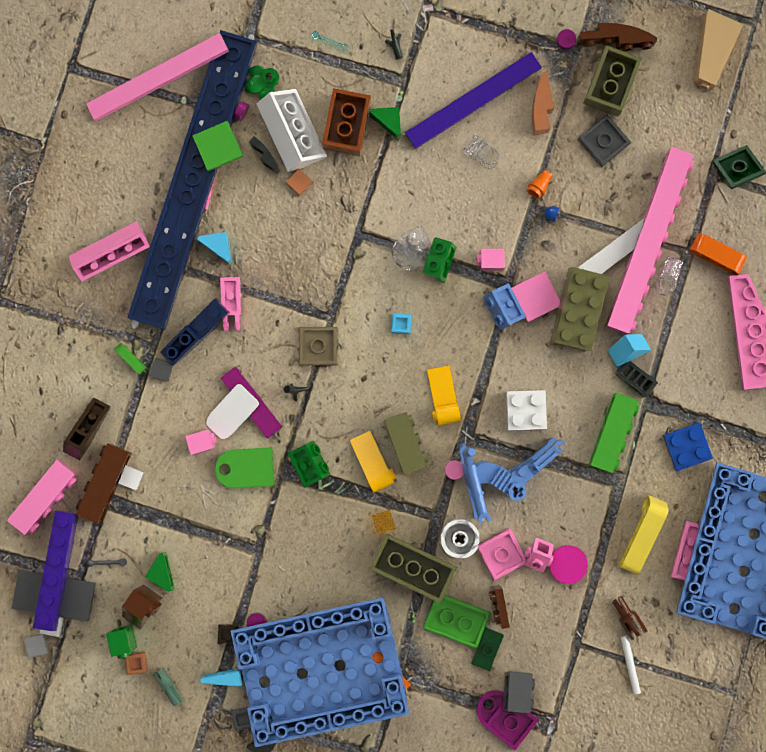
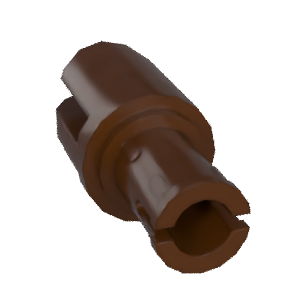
(627, 616)

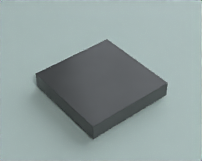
(604, 140)

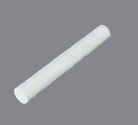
(630, 664)

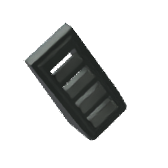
(638, 388)

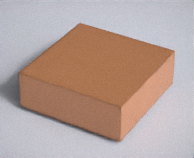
(299, 182)
(136, 663)

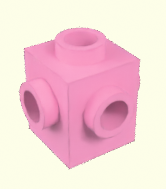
(539, 555)

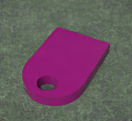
(508, 727)

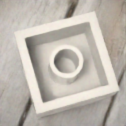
(525, 410)

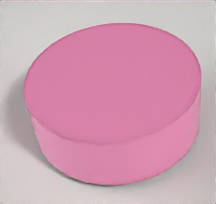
(454, 469)

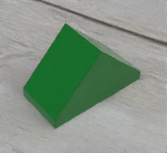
(388, 119)
(161, 573)

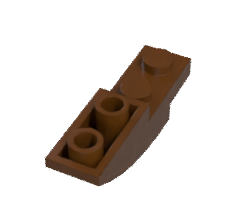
(623, 35)

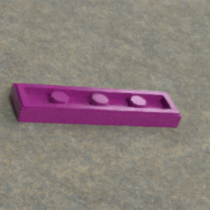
(261, 415)

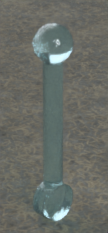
(315, 35)

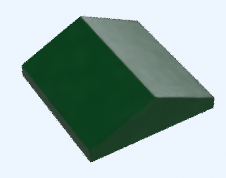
(738, 167)

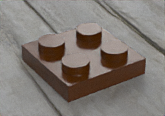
(500, 614)

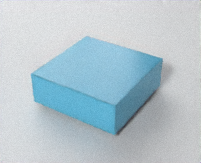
(401, 323)

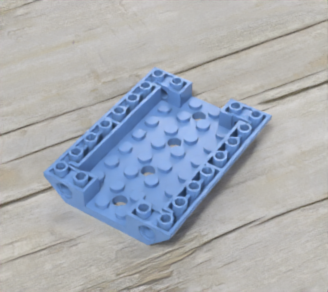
(723, 548)
(327, 696)

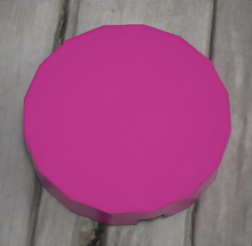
(568, 564)

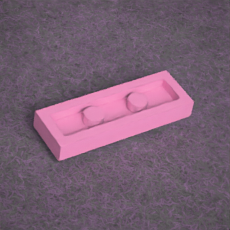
(684, 550)

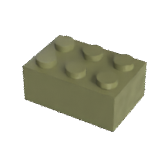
(612, 81)
(406, 443)

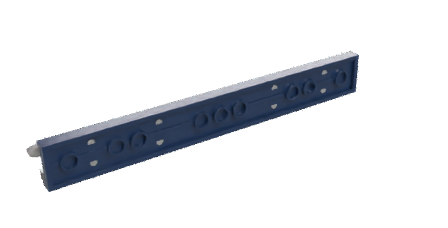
(190, 187)

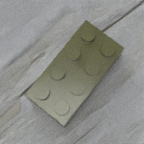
(580, 309)
(413, 568)

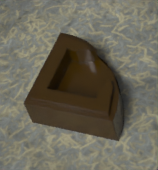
(224, 632)

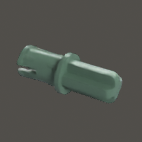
(168, 687)

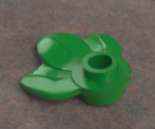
(258, 82)

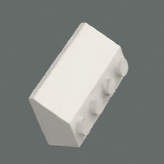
(291, 129)

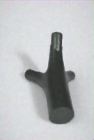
(395, 44)
(294, 390)

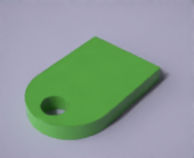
(247, 468)

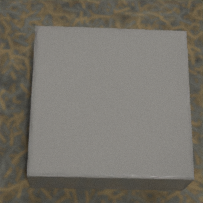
(36, 645)

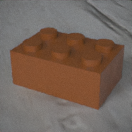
(346, 122)

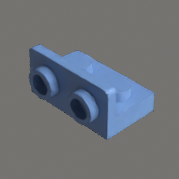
(504, 306)

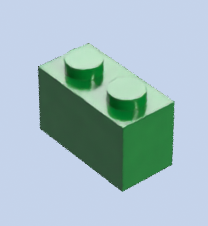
(121, 641)

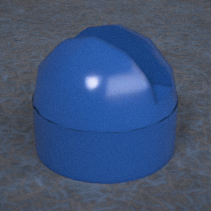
(551, 213)

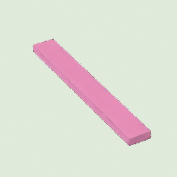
(157, 77)

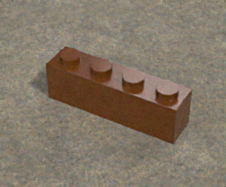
(103, 483)

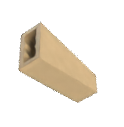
(715, 46)

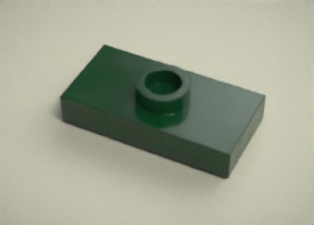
(487, 649)

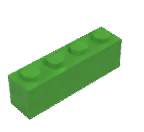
(613, 433)

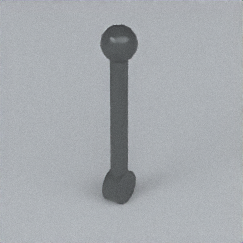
(122, 562)

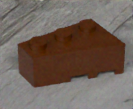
(141, 605)

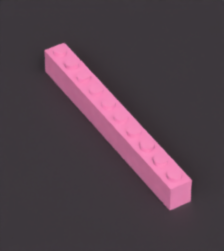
(653, 233)

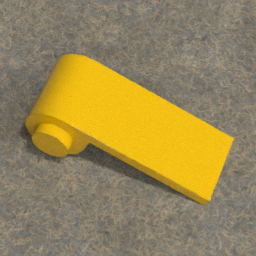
(443, 396)
(372, 462)

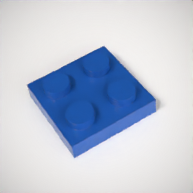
(687, 446)

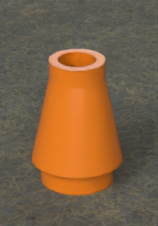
(539, 184)

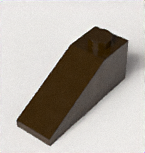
(85, 429)

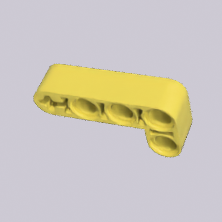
(652, 519)

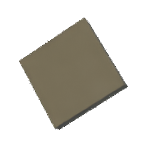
(317, 345)

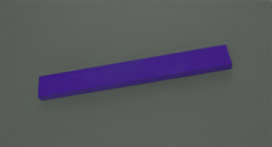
(473, 100)

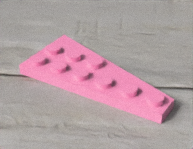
(750, 331)

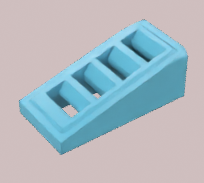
(229, 678)

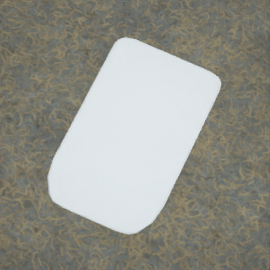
(232, 412)

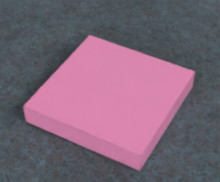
(536, 296)
(502, 554)

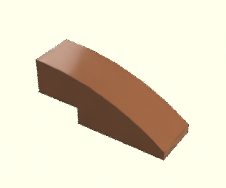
(542, 106)

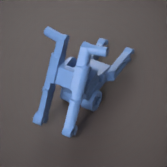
(501, 478)

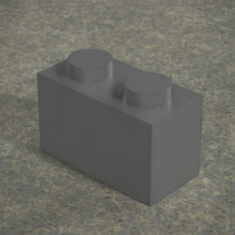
(518, 692)

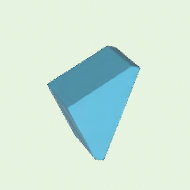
(218, 244)
(628, 348)

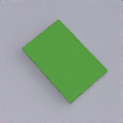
(457, 621)

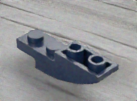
(195, 332)

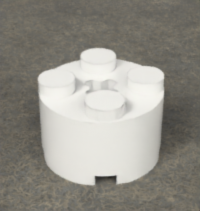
(470, 539)

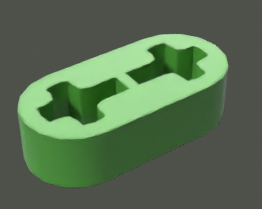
(130, 358)

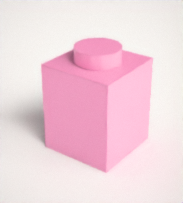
(491, 260)
(201, 442)

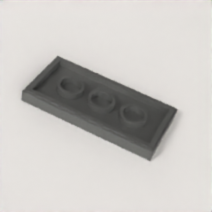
(76, 598)

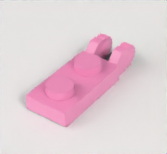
(231, 300)

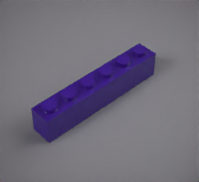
(55, 571)

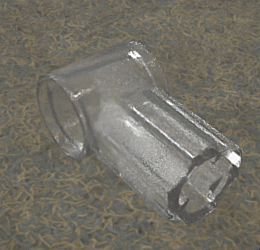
(669, 275)

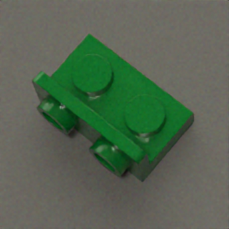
(439, 259)
(309, 463)

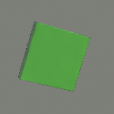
(217, 146)

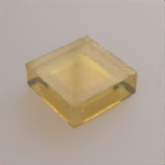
(383, 521)

